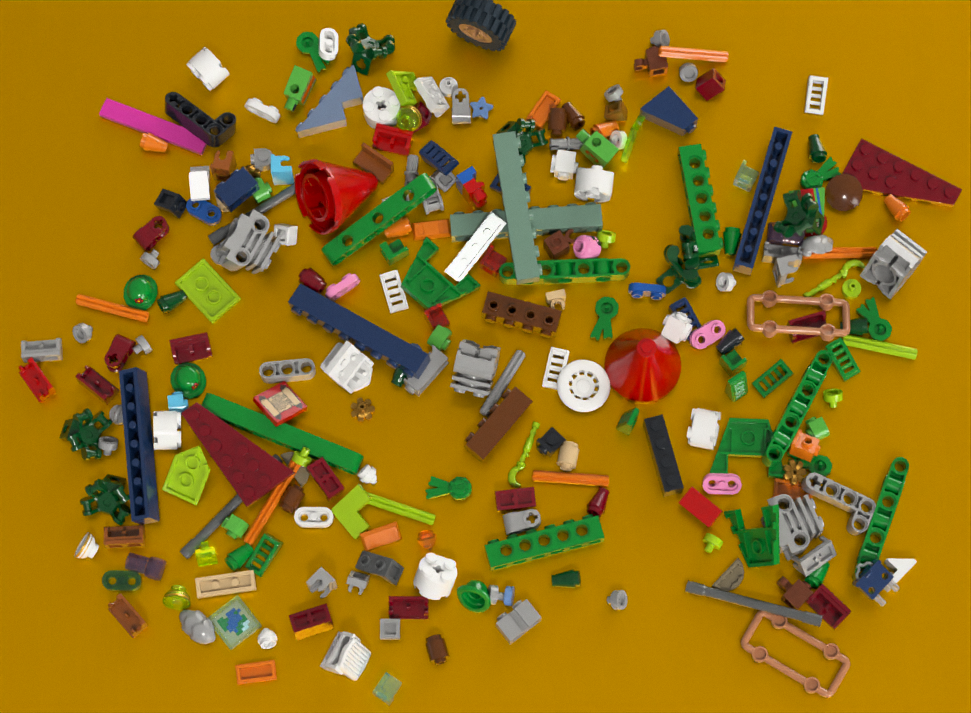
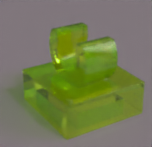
(206, 555)

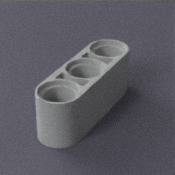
(278, 367)

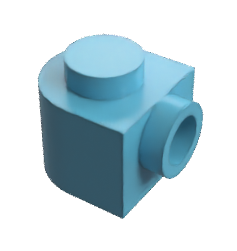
(177, 403)

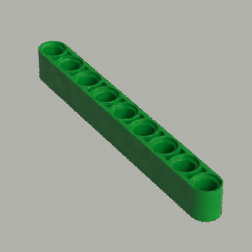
(283, 435)

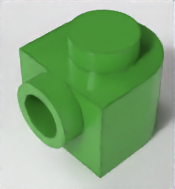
(264, 191)
(440, 338)
(817, 428)
(234, 526)

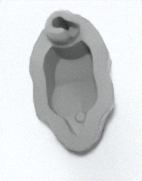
(817, 244)
(197, 626)

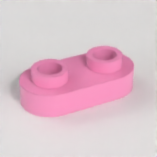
(348, 282)
(707, 333)
(721, 483)

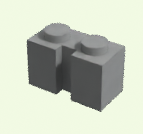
(518, 621)

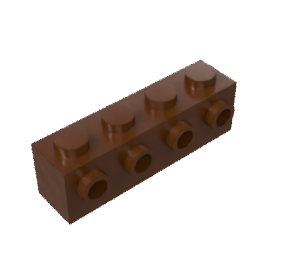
(521, 314)
(498, 423)

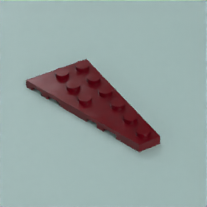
(888, 174)
(243, 463)

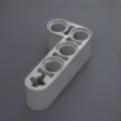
(837, 500)

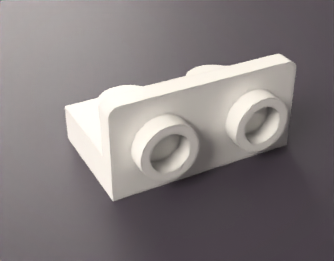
(431, 95)

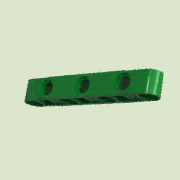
(367, 229)
(568, 271)
(797, 408)
(882, 517)

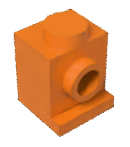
(805, 446)

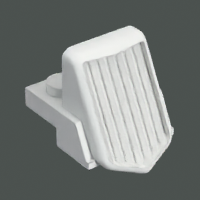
(348, 367)
(346, 656)

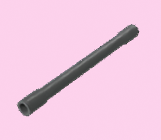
(222, 232)
(194, 544)
(804, 616)

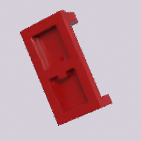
(392, 140)
(36, 380)
(700, 507)

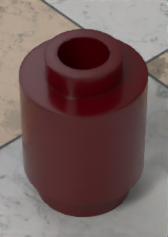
(312, 280)

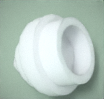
(367, 474)
(267, 638)

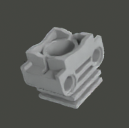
(248, 244)
(893, 263)
(475, 368)
(796, 523)

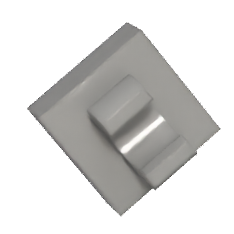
(357, 579)
(389, 629)

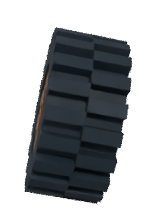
(481, 23)

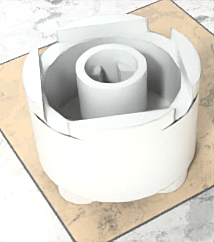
(207, 68)
(382, 99)
(594, 184)
(704, 428)
(165, 430)
(435, 576)

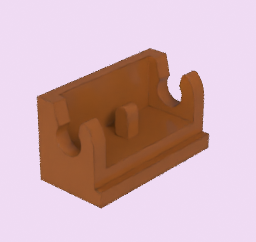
(224, 168)
(124, 536)
(127, 616)

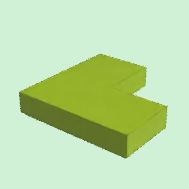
(403, 85)
(348, 511)

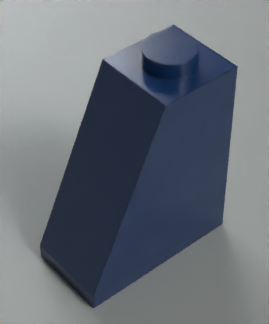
(670, 113)

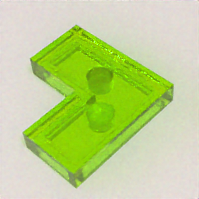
(632, 137)

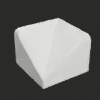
(287, 232)

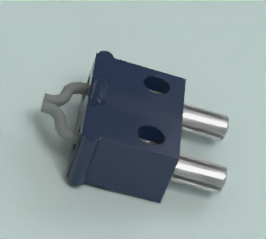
(872, 578)

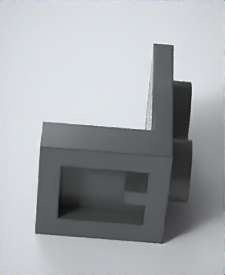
(380, 566)

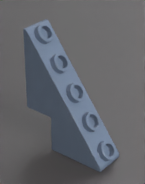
(330, 111)

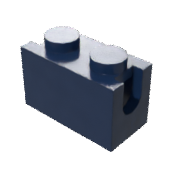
(236, 189)

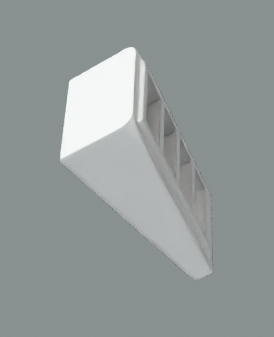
(817, 80)
(389, 276)
(556, 352)

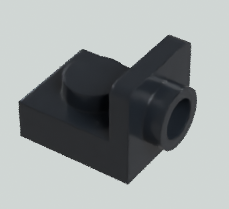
(171, 202)
(549, 442)

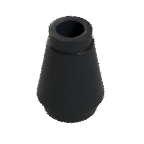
(730, 341)

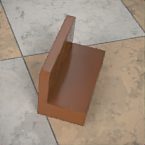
(374, 162)

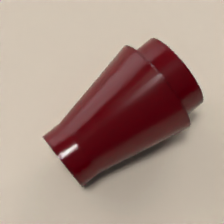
(598, 503)

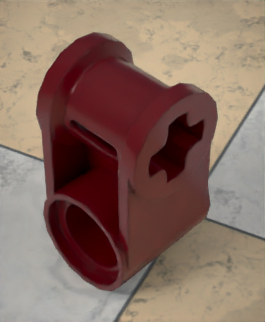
(149, 234)
(119, 350)

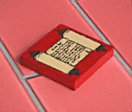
(280, 403)

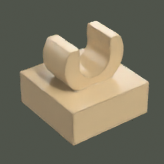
(556, 297)

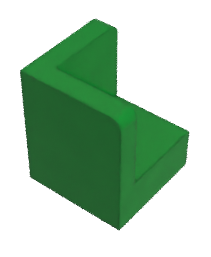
(394, 251)
(732, 362)

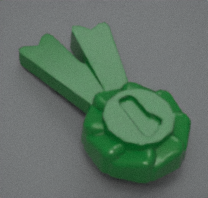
(308, 44)
(815, 179)
(606, 309)
(879, 328)
(819, 464)
(458, 488)

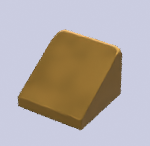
(616, 111)

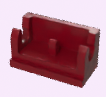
(812, 320)
(191, 348)
(97, 385)
(325, 478)
(515, 498)
(829, 606)
(408, 607)
(311, 621)

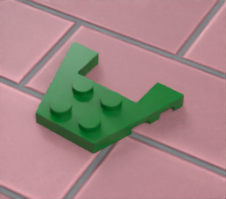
(430, 286)
(745, 439)
(758, 544)

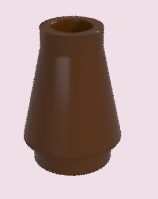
(574, 117)

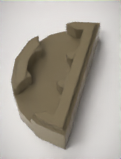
(301, 475)
(731, 577)

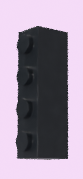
(663, 456)

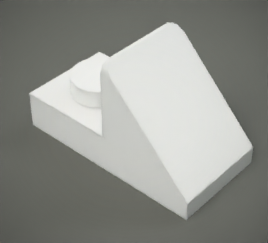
(199, 183)
(899, 567)

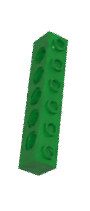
(686, 156)
(589, 522)

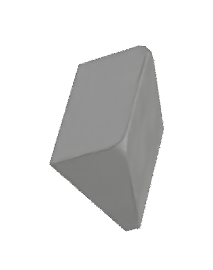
(444, 182)

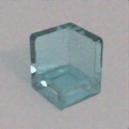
(745, 177)
(387, 688)

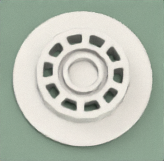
(583, 385)

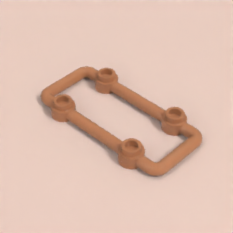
(826, 302)
(811, 684)

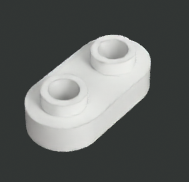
(328, 44)
(257, 107)
(314, 515)

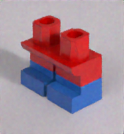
(470, 189)

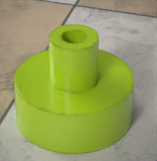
(606, 237)
(851, 289)
(832, 396)
(302, 458)
(712, 542)

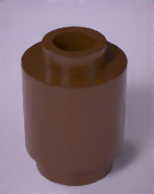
(557, 121)
(291, 498)
(437, 649)

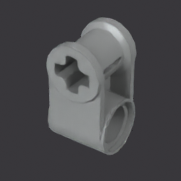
(460, 110)
(434, 202)
(517, 521)

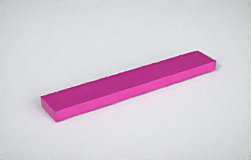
(151, 124)

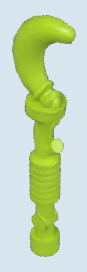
(842, 273)
(520, 464)

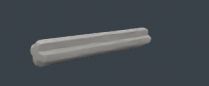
(503, 382)

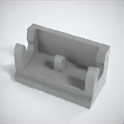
(774, 251)
(783, 267)
(42, 350)
(815, 558)
(321, 580)

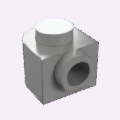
(261, 159)

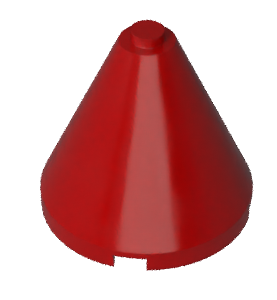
(331, 193)
(642, 365)

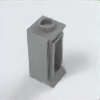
(435, 366)

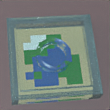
(234, 622)

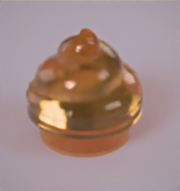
(427, 539)

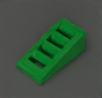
(847, 356)
(785, 368)
(737, 386)
(628, 421)
(258, 550)

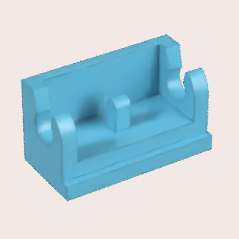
(281, 174)

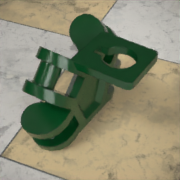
(368, 48)
(525, 137)
(801, 216)
(690, 251)
(688, 277)
(87, 434)
(108, 500)

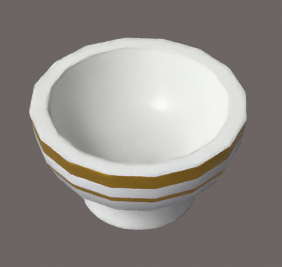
(87, 547)

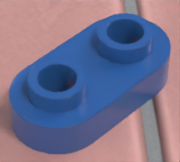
(202, 211)
(653, 291)

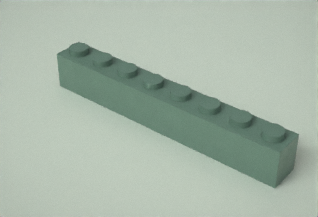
(516, 207)
(545, 220)

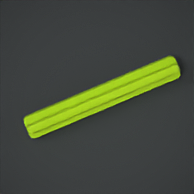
(880, 346)
(402, 509)

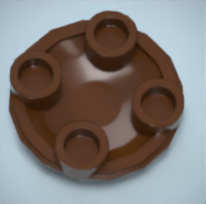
(843, 192)

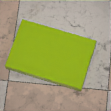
(207, 291)

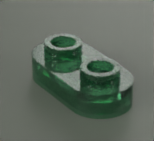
(122, 580)

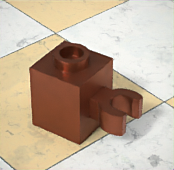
(653, 62)
(558, 245)
(795, 594)

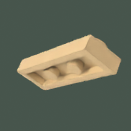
(225, 584)

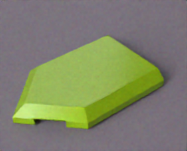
(187, 475)

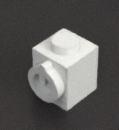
(564, 165)
(676, 327)

